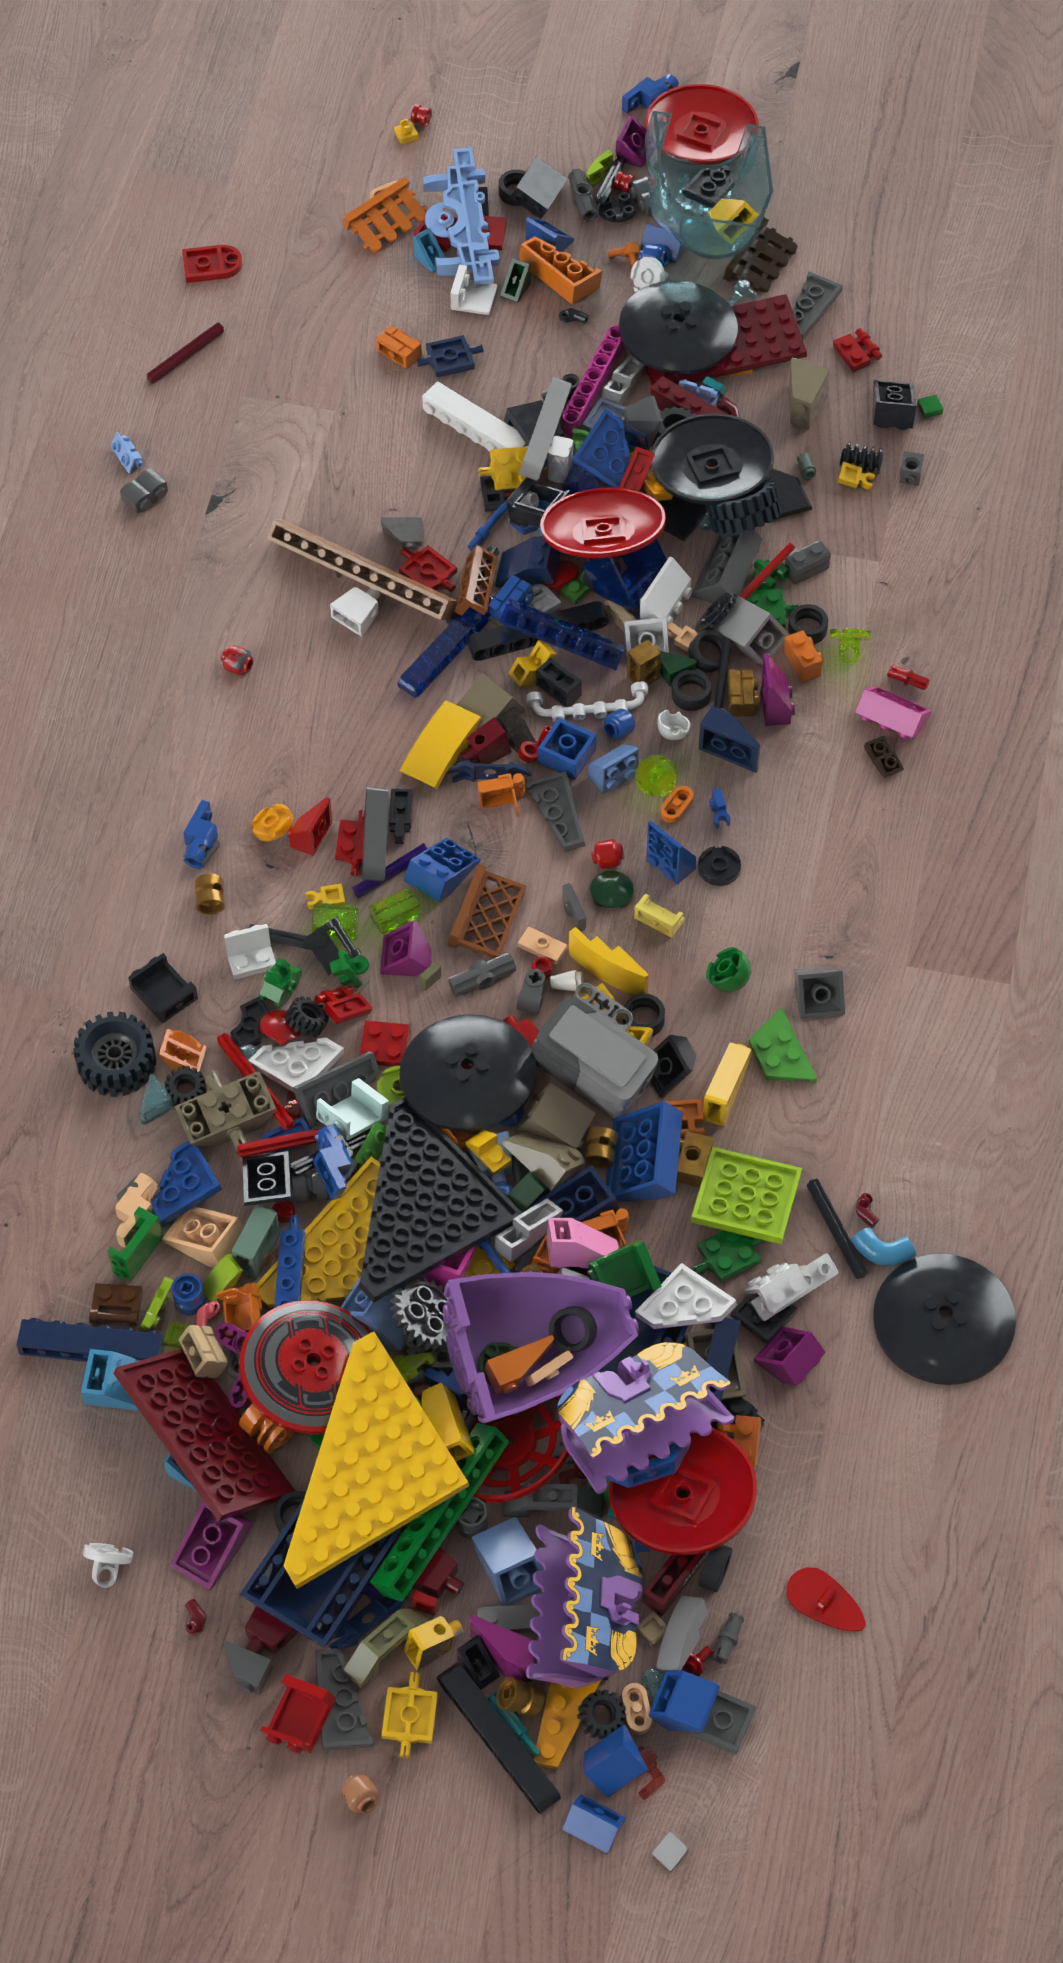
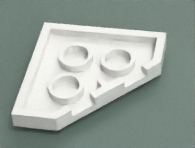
(296, 1061)
(684, 1301)

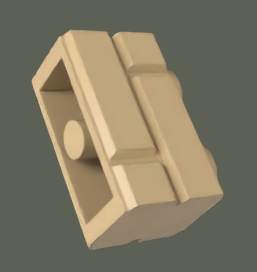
(203, 1351)

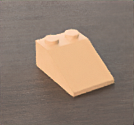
(204, 1235)

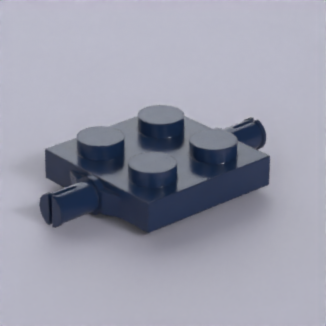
(450, 356)

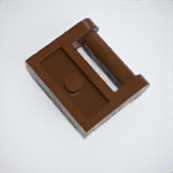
(116, 1298)

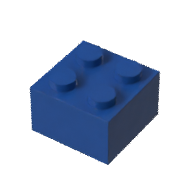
(567, 748)

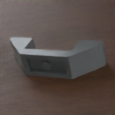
(557, 1498)

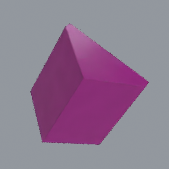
(632, 142)

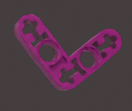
(234, 1345)

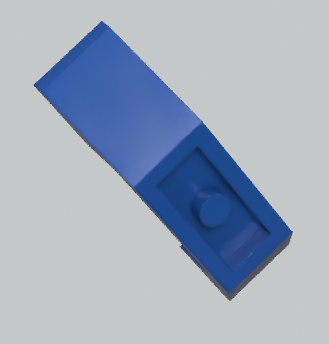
(657, 1468)

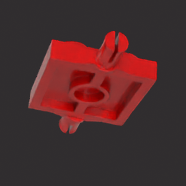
(428, 568)
(350, 842)

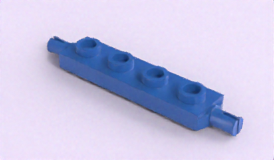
(290, 1263)

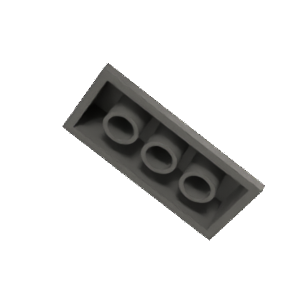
(727, 565)

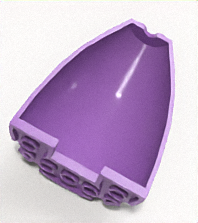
(518, 1312)

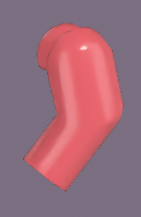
(207, 1312)

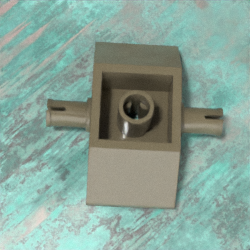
(226, 1111)

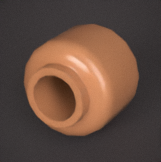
(360, 1794)

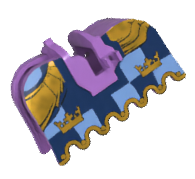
(640, 1412)
(584, 1603)

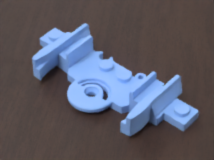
(463, 197)

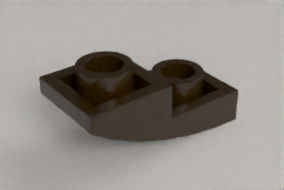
(883, 757)

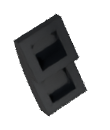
(491, 498)

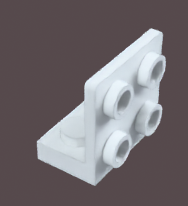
(471, 297)
(249, 951)

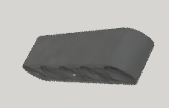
(375, 834)

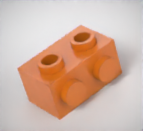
(803, 656)

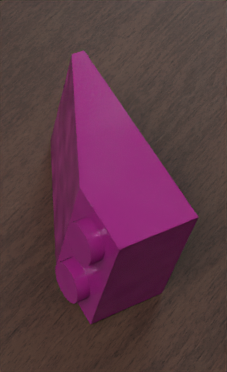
(775, 694)
(210, 1546)
(505, 1648)

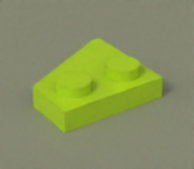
(159, 1301)

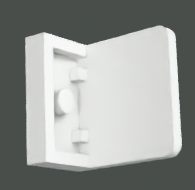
(779, 1286)

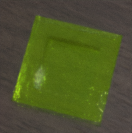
(173, 1334)

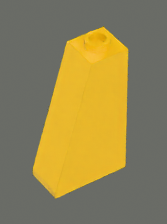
(733, 211)
(726, 1084)
(446, 1417)

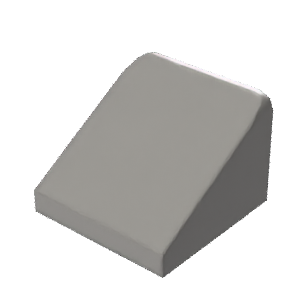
(670, 1851)

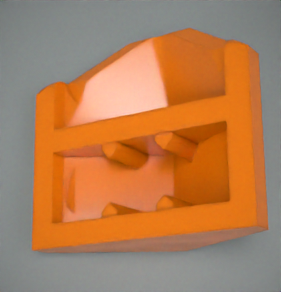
(181, 1050)

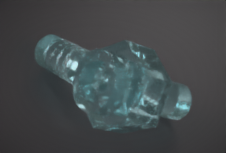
(741, 288)
(652, 1680)

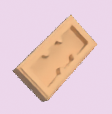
(542, 945)
(550, 1369)

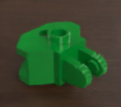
(280, 982)

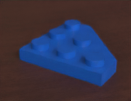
(605, 450)
(184, 1183)

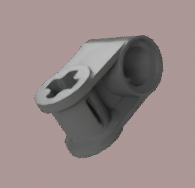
(531, 995)

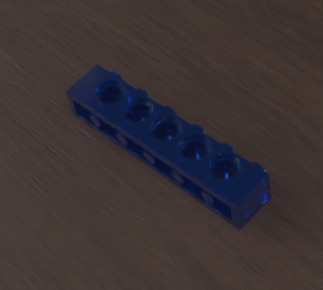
(562, 634)

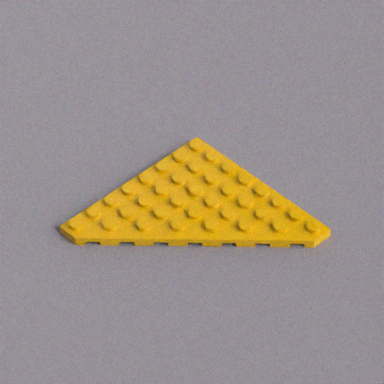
(338, 1244)
(373, 1468)

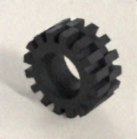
(307, 1017)
(185, 1076)
(613, 1705)

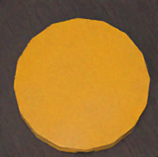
(272, 822)

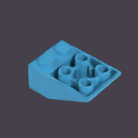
(100, 1384)

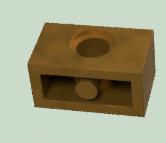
(698, 1147)

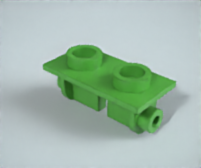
(372, 1145)

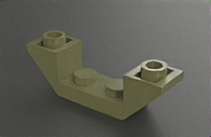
(382, 1641)

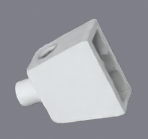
(356, 609)

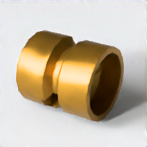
(209, 894)
(600, 1147)
(520, 1696)

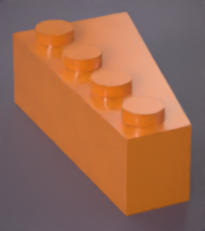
(559, 271)

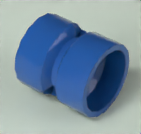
(188, 1294)

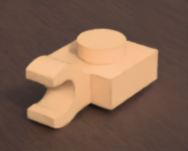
(681, 637)

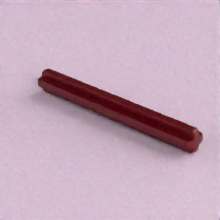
(185, 352)

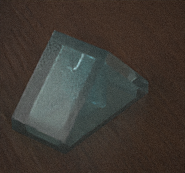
(155, 1101)

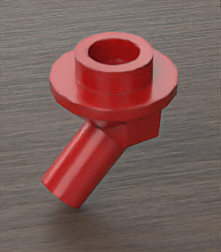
(694, 1663)

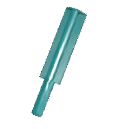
(515, 1725)

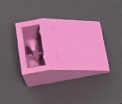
(575, 1243)

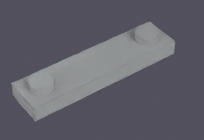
(512, 1617)

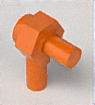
(630, 251)

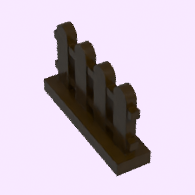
(735, 267)

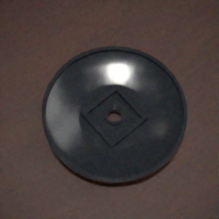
(672, 346)
(732, 444)
(471, 1097)
(939, 1347)

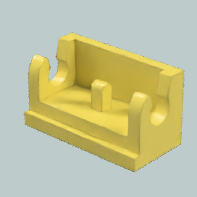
(658, 917)

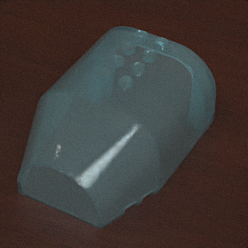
(690, 220)

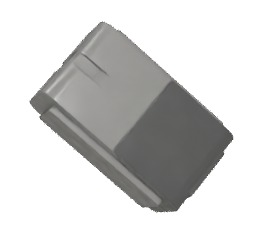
(594, 1052)

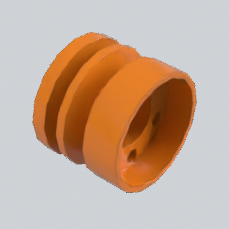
(270, 1434)

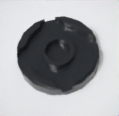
(719, 865)

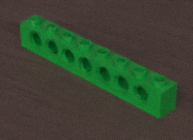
(429, 1530)

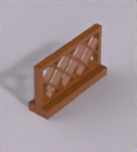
(468, 911)

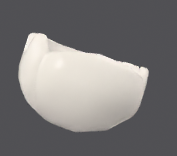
(673, 725)

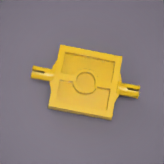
(505, 467)
(409, 1715)

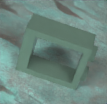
(256, 1240)

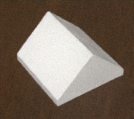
(646, 629)

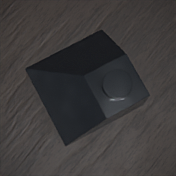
(674, 1063)

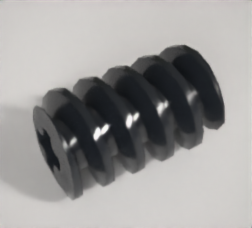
(862, 457)

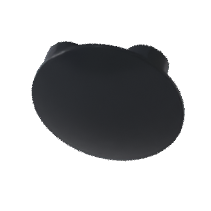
(618, 208)

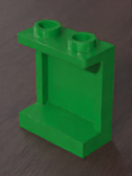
(139, 1249)
(626, 1268)

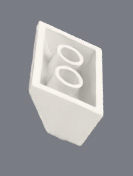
(666, 593)

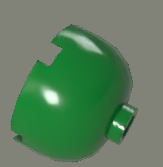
(729, 971)

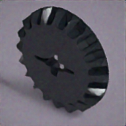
(716, 612)

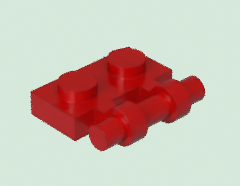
(853, 354)
(346, 1007)

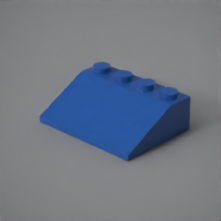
(646, 1153)

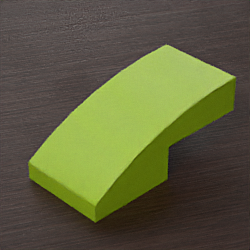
(598, 167)
(222, 1277)

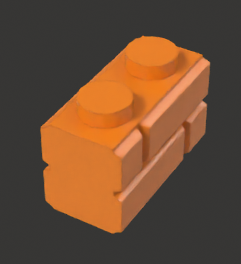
(399, 346)

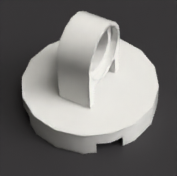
(647, 272)
(106, 1557)

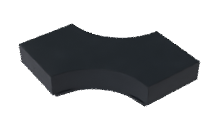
(248, 1029)

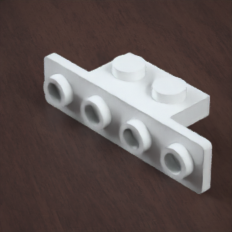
(815, 1273)

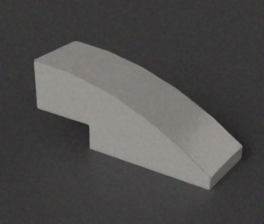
(623, 380)
(526, 1230)
(681, 1633)

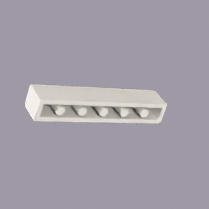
(470, 419)

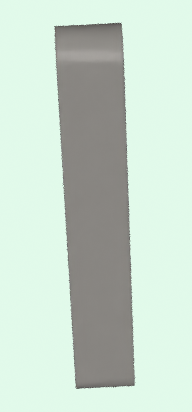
(545, 429)

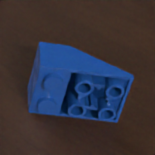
(668, 854)
(440, 869)

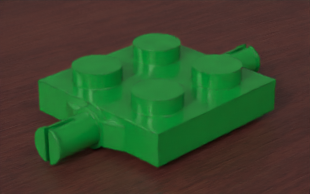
(772, 602)
(728, 1255)

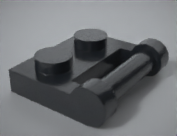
(324, 947)

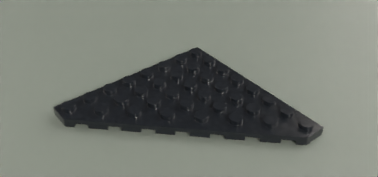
(425, 1205)

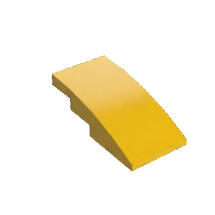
(440, 744)
(608, 965)

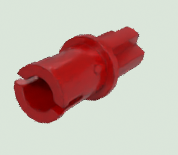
(908, 677)

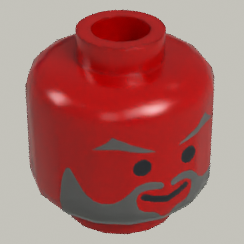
(237, 660)

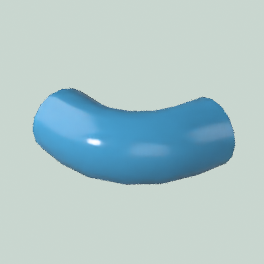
(881, 1252)

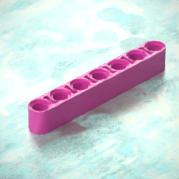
(592, 381)

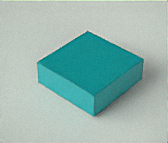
(711, 383)

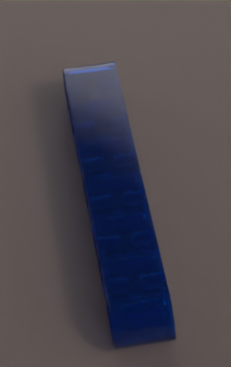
(442, 650)

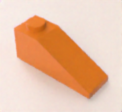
(510, 1369)

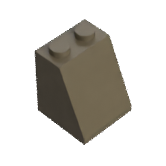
(806, 392)
(487, 700)
(557, 1117)

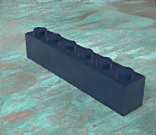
(74, 1341)

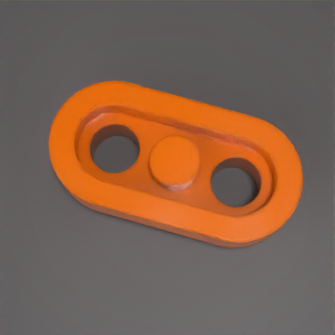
(675, 805)

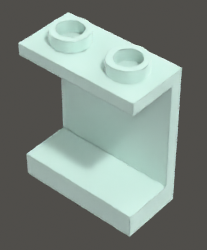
(355, 1112)

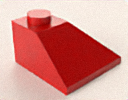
(311, 828)

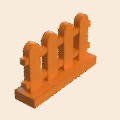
(371, 210)

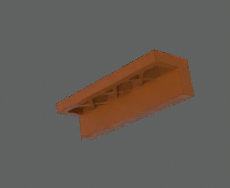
(472, 576)

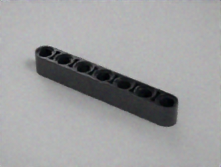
(507, 640)
(498, 1738)

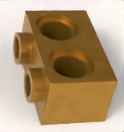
(644, 663)

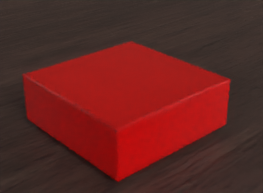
(425, 1603)

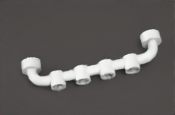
(579, 710)

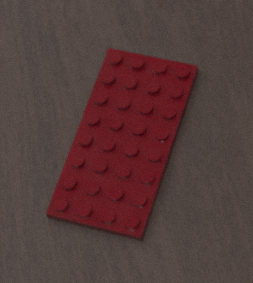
(764, 338)
(203, 1434)

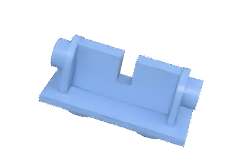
(703, 392)
(126, 452)

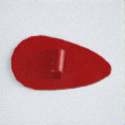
(824, 1600)

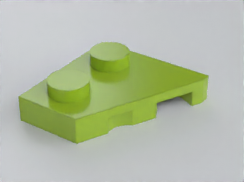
(408, 1364)

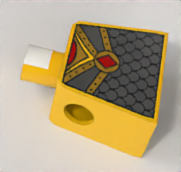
(431, 1641)

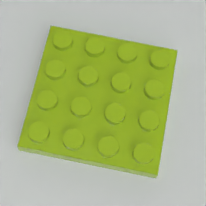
(746, 1195)

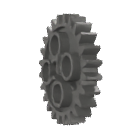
(420, 1313)

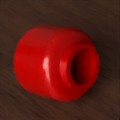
(607, 854)

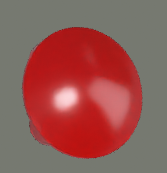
(565, 572)
(276, 1027)

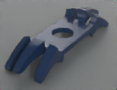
(473, 771)
(355, 1628)

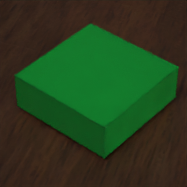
(930, 406)

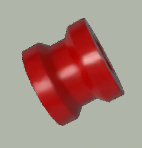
(421, 115)
(623, 182)

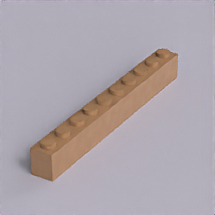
(362, 569)

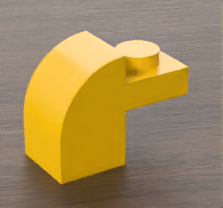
(525, 667)

